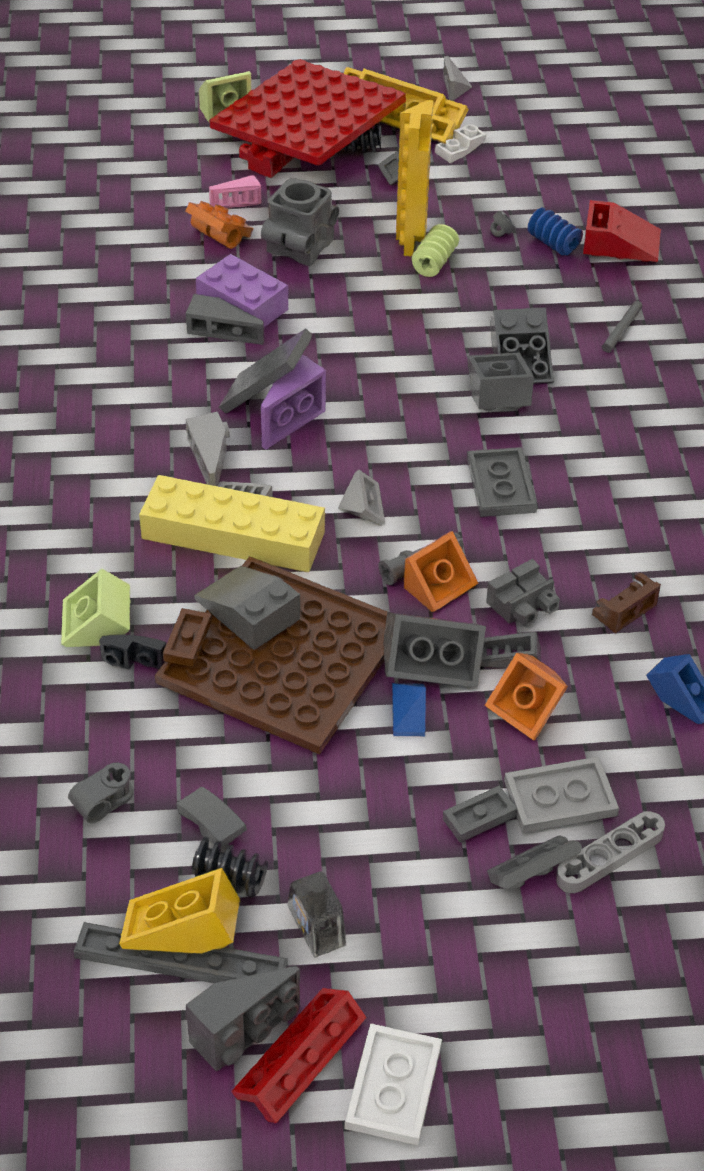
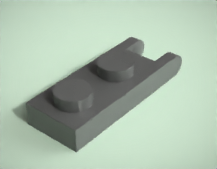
(533, 862)

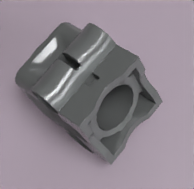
(300, 221)

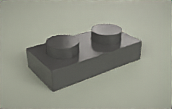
(479, 813)

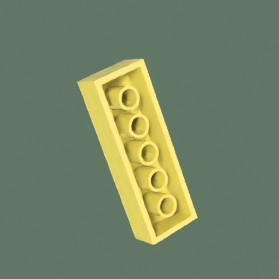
(232, 523)

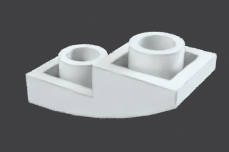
(463, 142)

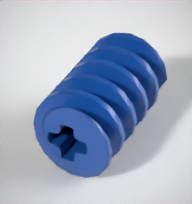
(554, 231)

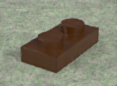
(187, 637)

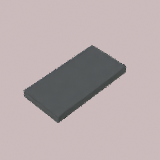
(266, 371)

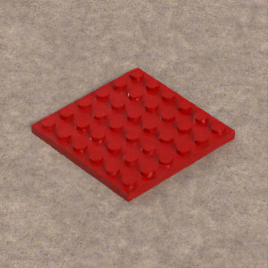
(308, 111)

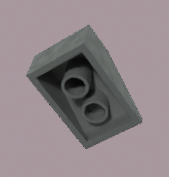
(252, 604)

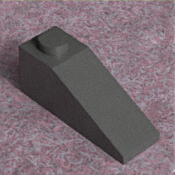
(222, 320)

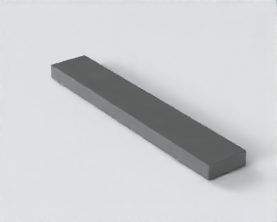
(102, 945)

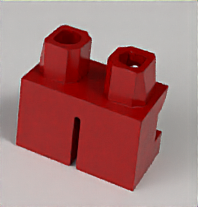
(263, 160)

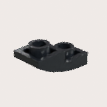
(127, 649)

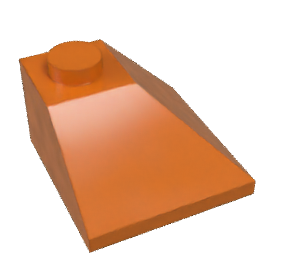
(527, 694)

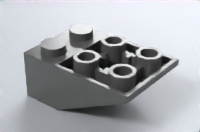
(524, 333)
(240, 1013)

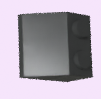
(500, 381)

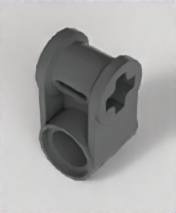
(100, 794)

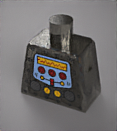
(311, 903)

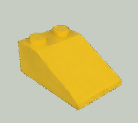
(183, 916)

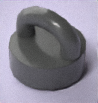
(504, 222)

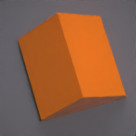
(438, 573)

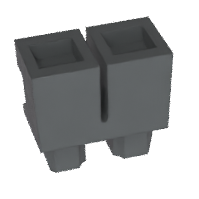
(521, 592)

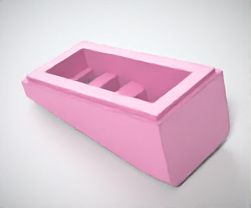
(250, 193)

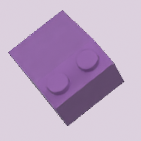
(293, 401)

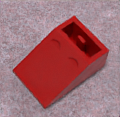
(620, 233)

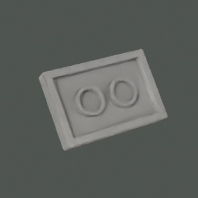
(561, 794)

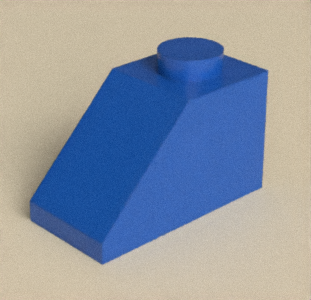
(680, 685)

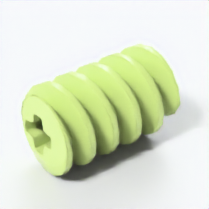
(435, 250)

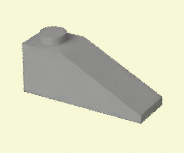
(208, 443)

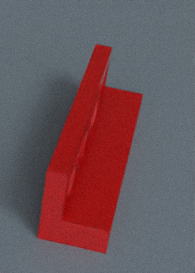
(302, 1053)

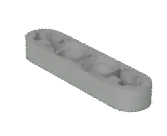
(607, 848)

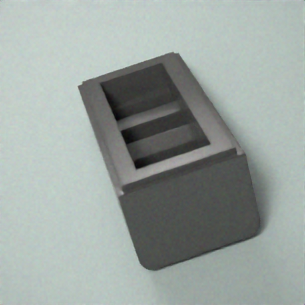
(519, 642)

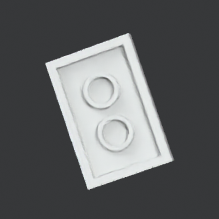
(393, 1084)

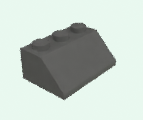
(433, 649)

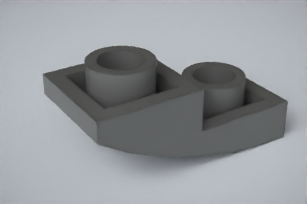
(211, 816)

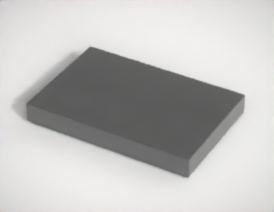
(501, 482)

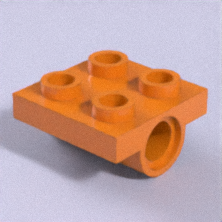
(218, 224)

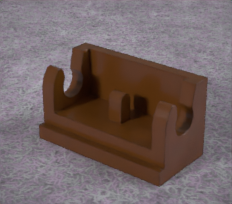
(628, 604)

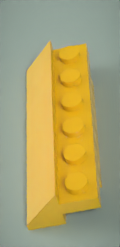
(446, 113)
(413, 175)

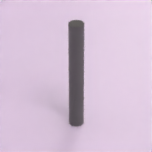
(622, 326)

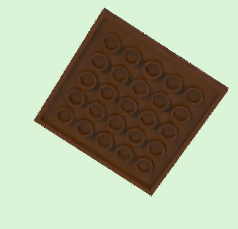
(299, 679)

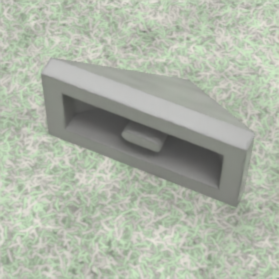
(454, 80)
(363, 499)

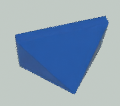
(409, 709)

